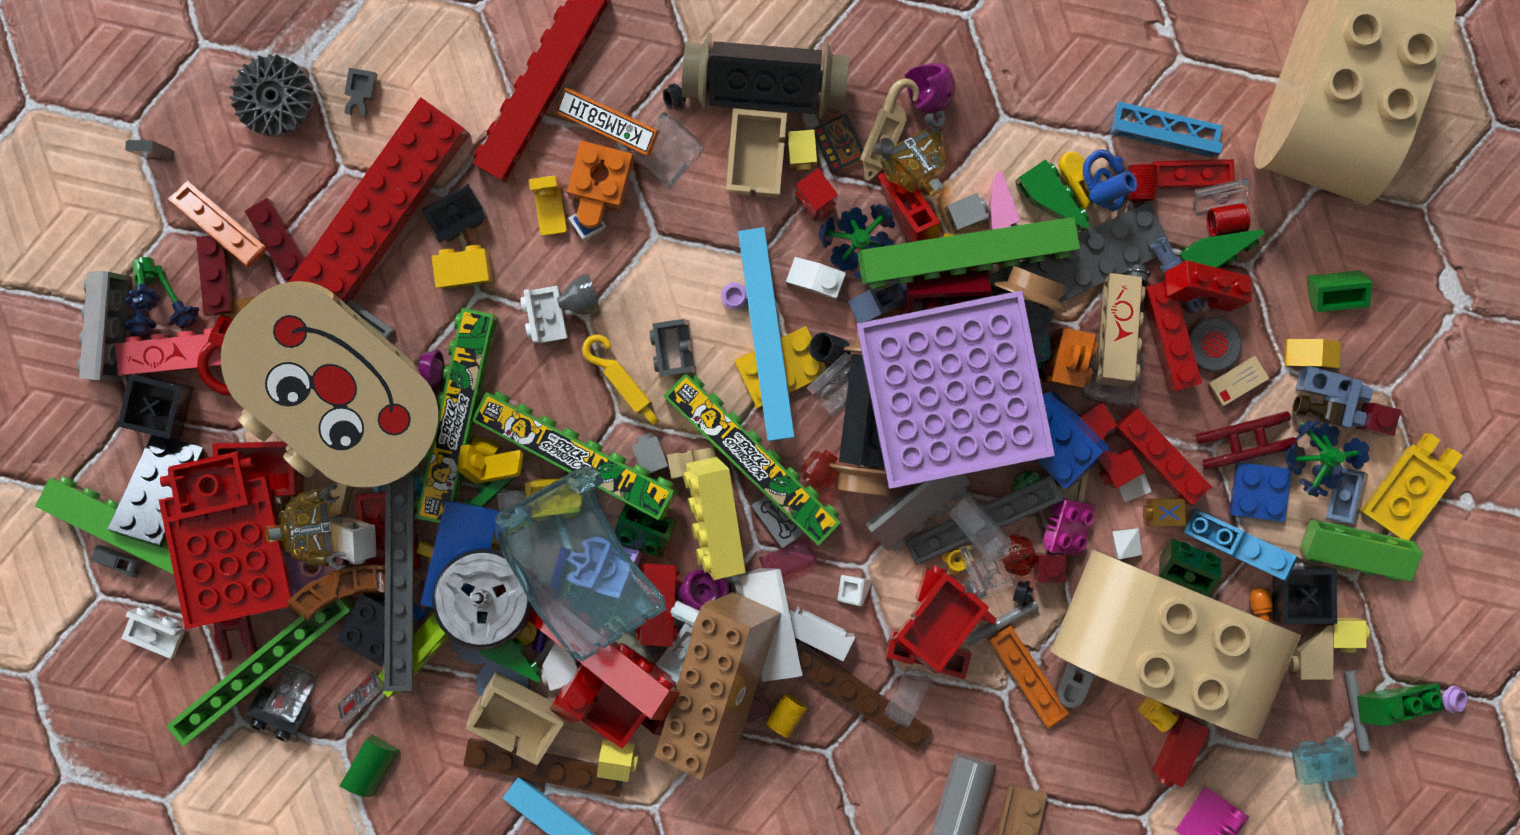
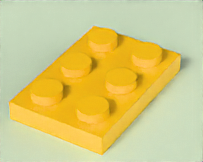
(798, 364)

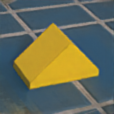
(1313, 353)

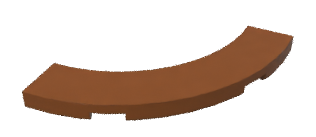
(343, 584)

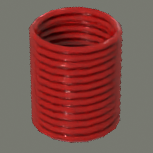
(1146, 182)
(1228, 219)

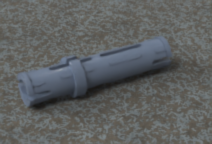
(1170, 260)

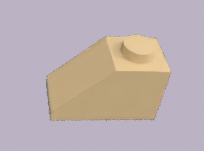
(1314, 654)

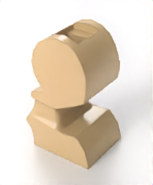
(678, 460)

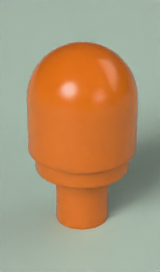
(1261, 603)

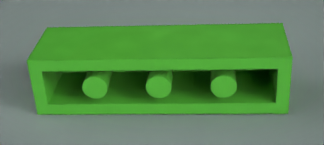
(1361, 550)

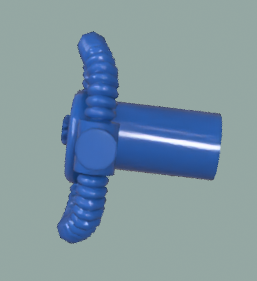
(1114, 187)

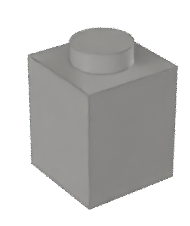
(967, 212)
(650, 452)

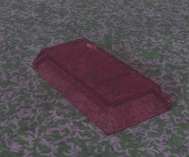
(790, 558)

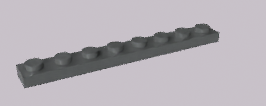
(399, 584)

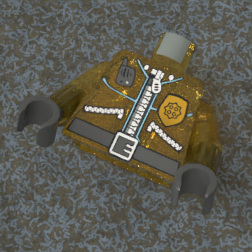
(917, 159)
(307, 528)

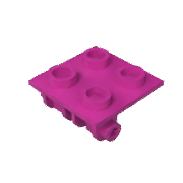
(1071, 529)
(1212, 816)

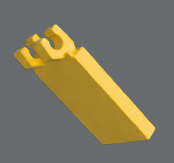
(1412, 487)

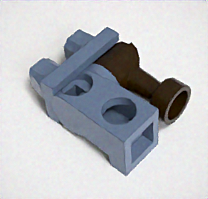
(1339, 394)

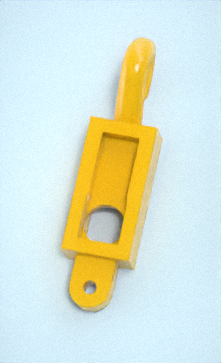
(620, 378)

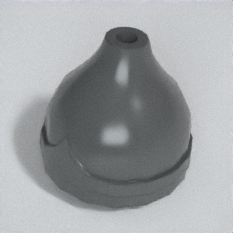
(579, 296)

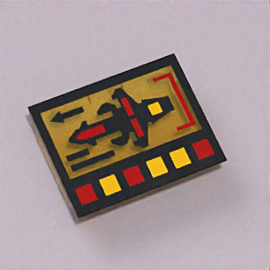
(839, 142)

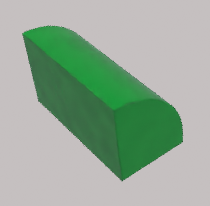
(1339, 291)
(369, 767)

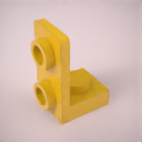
(549, 205)
(489, 468)

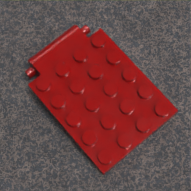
(220, 540)

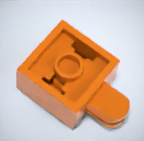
(599, 181)
(1070, 358)

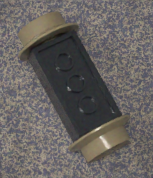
(764, 77)

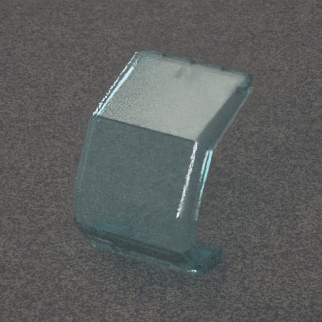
(575, 565)

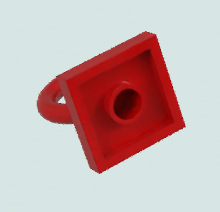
(214, 342)

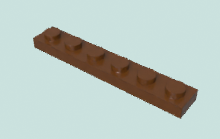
(858, 695)
(551, 768)

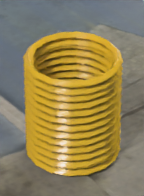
(786, 715)

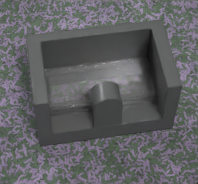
(672, 348)

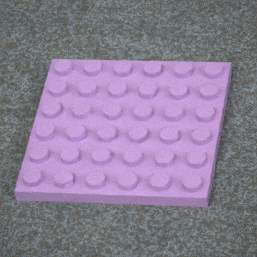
(955, 389)

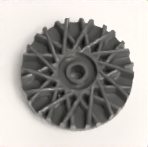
(257, 85)

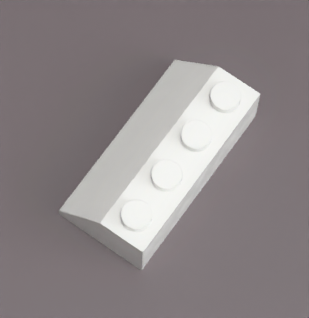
(767, 588)

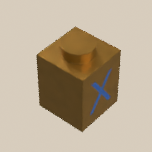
(1164, 512)

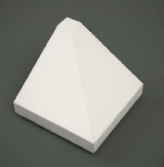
(1126, 543)
(853, 589)

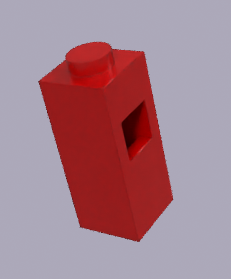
(1180, 751)

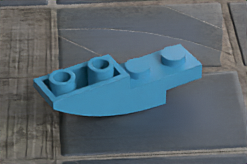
(1241, 545)

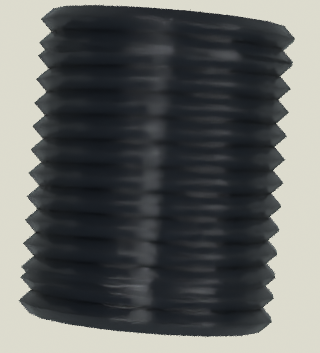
(820, 346)

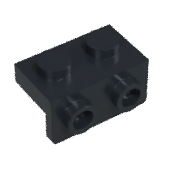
(455, 213)
(263, 721)

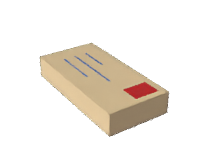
(1238, 381)

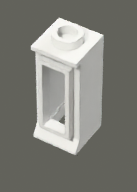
(821, 633)

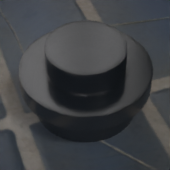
(673, 97)
(1023, 593)

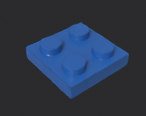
(1260, 491)

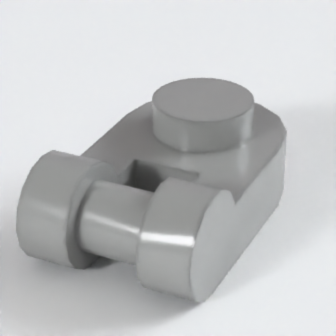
(1071, 692)

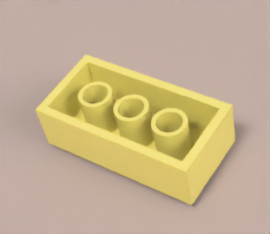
(714, 518)

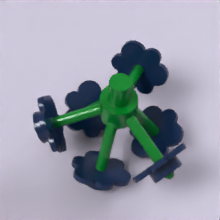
(855, 230)
(1331, 458)

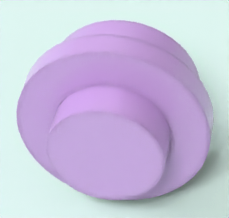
(734, 296)
(1454, 699)

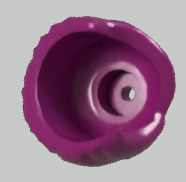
(935, 87)
(692, 586)

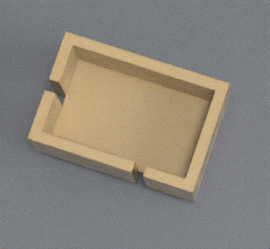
(756, 153)
(515, 711)

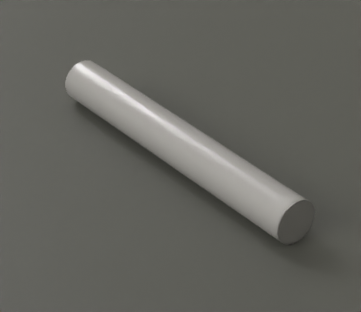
(1001, 622)
(1353, 692)

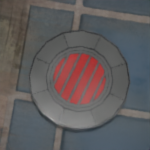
(1215, 344)

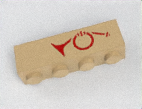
(1119, 330)

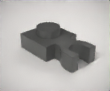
(359, 86)

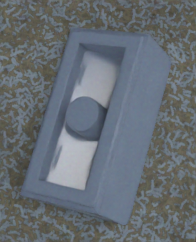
(1347, 497)

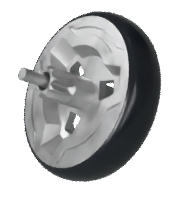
(458, 612)

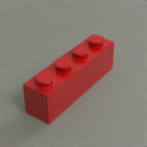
(1171, 338)
(1161, 456)

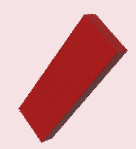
(1193, 173)

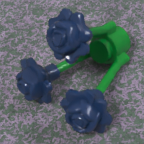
(146, 299)

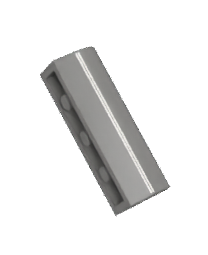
(963, 796)

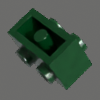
(644, 531)
(1190, 567)

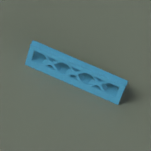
(1165, 136)

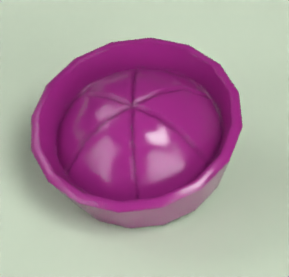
(432, 369)

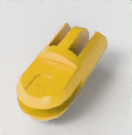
(1070, 167)

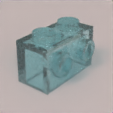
(1324, 761)

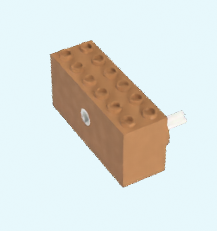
(716, 681)

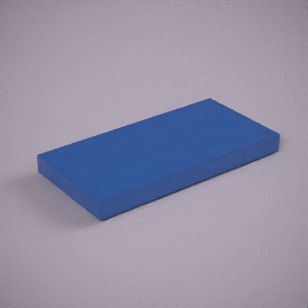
(460, 530)

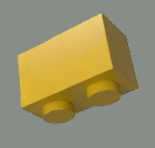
(462, 268)

